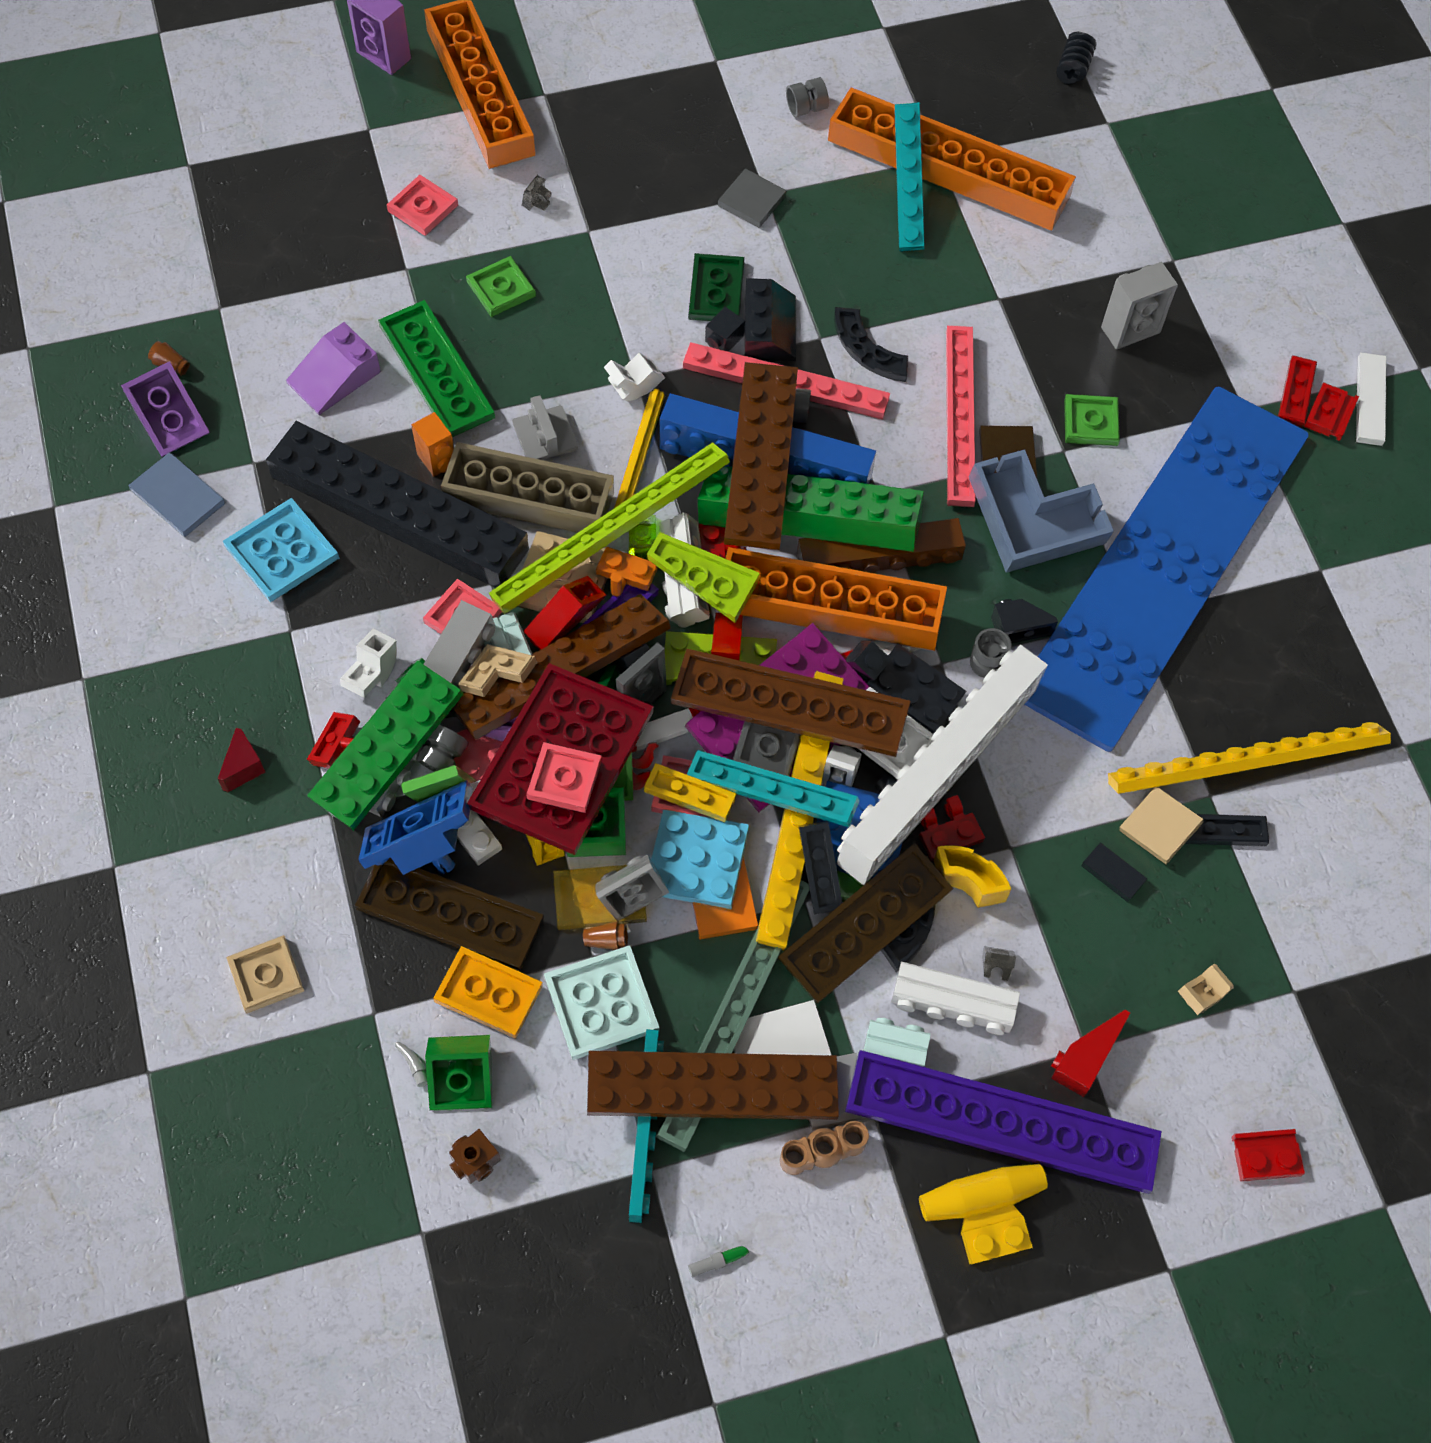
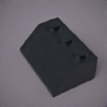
(769, 321)

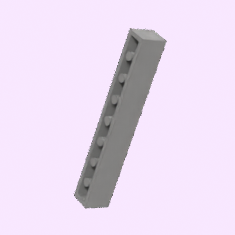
(451, 659)

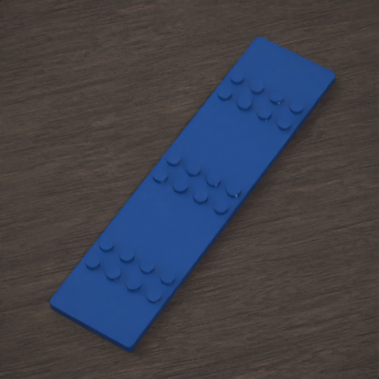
(1163, 567)

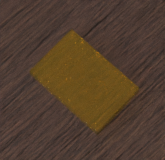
(577, 899)

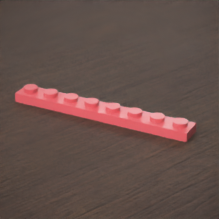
(823, 389)
(960, 415)

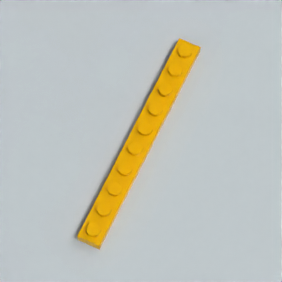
(1242, 759)
(788, 856)

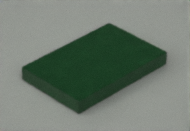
(715, 285)

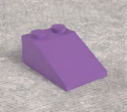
(334, 368)
(165, 409)

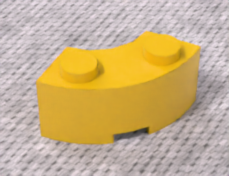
(972, 874)

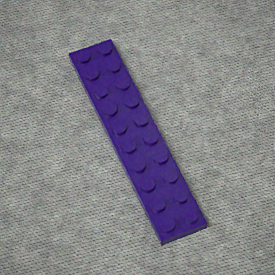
(1004, 1121)

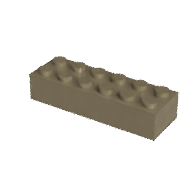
(528, 488)

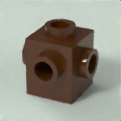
(469, 1147)

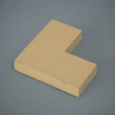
(496, 663)

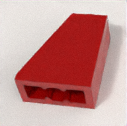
(564, 611)

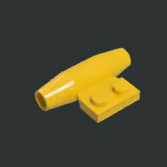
(986, 1203)

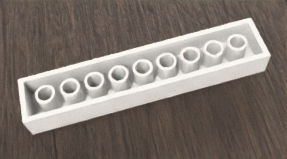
(939, 764)

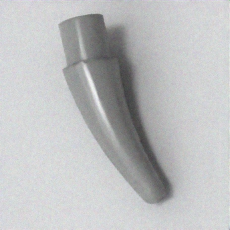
(416, 1066)

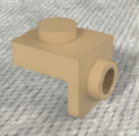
(1206, 989)

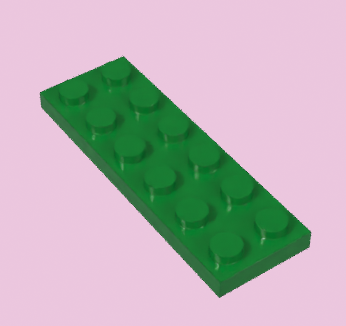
(436, 368)
(385, 745)

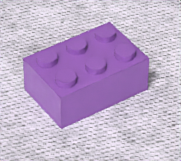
(380, 32)

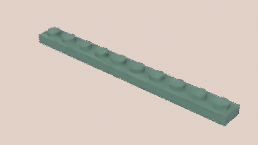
(731, 1018)

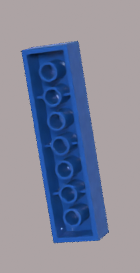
(693, 425)

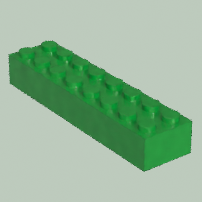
(830, 510)

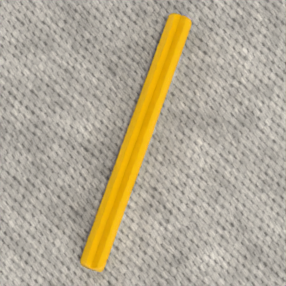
(641, 446)

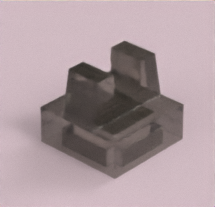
(536, 194)
(999, 958)

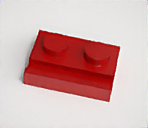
(1331, 411)
(1268, 1155)

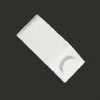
(841, 765)

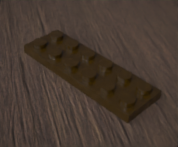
(451, 913)
(865, 923)

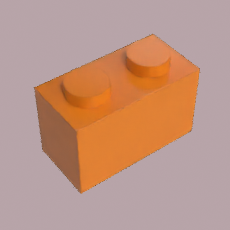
(433, 443)

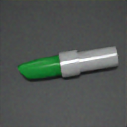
(717, 1260)

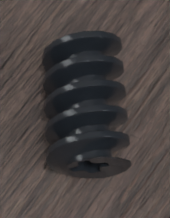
(1076, 57)

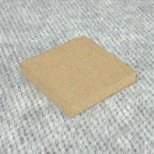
(1161, 825)
(265, 974)

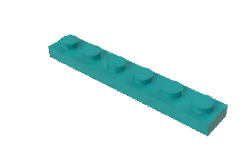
(909, 177)
(775, 788)
(644, 1141)

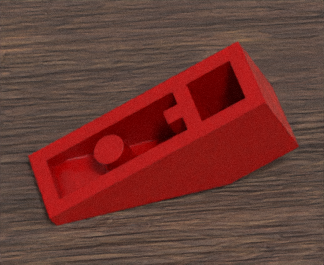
(1085, 1056)

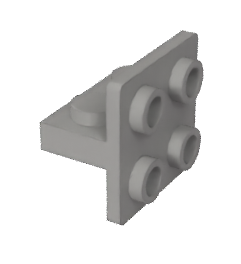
(544, 431)

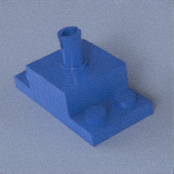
(419, 833)

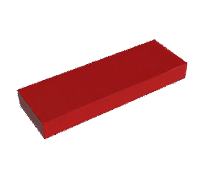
(1297, 390)
(727, 637)

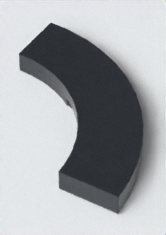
(863, 350)
(909, 942)

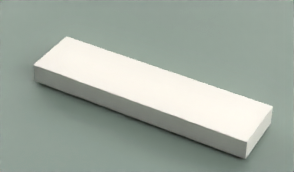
(1372, 399)

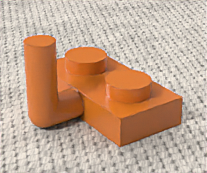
(625, 569)

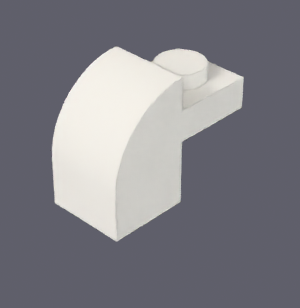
(634, 379)
(374, 663)

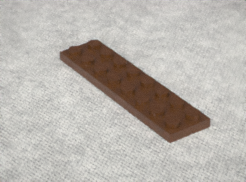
(761, 456)
(578, 652)
(791, 702)
(712, 1085)

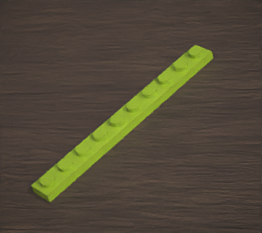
(608, 528)

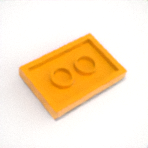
(488, 992)

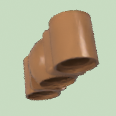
(836, 1139)

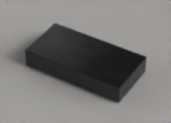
(1114, 872)

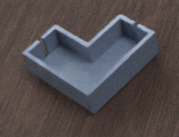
(1032, 526)

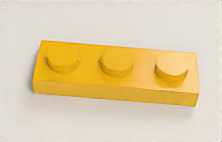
(690, 792)

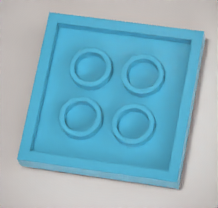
(280, 549)
(699, 857)

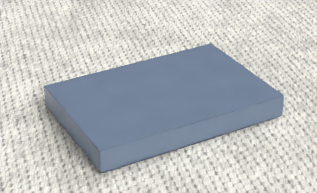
(176, 494)

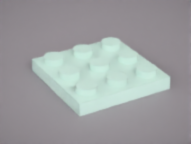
(601, 1002)

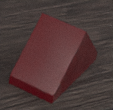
(240, 763)

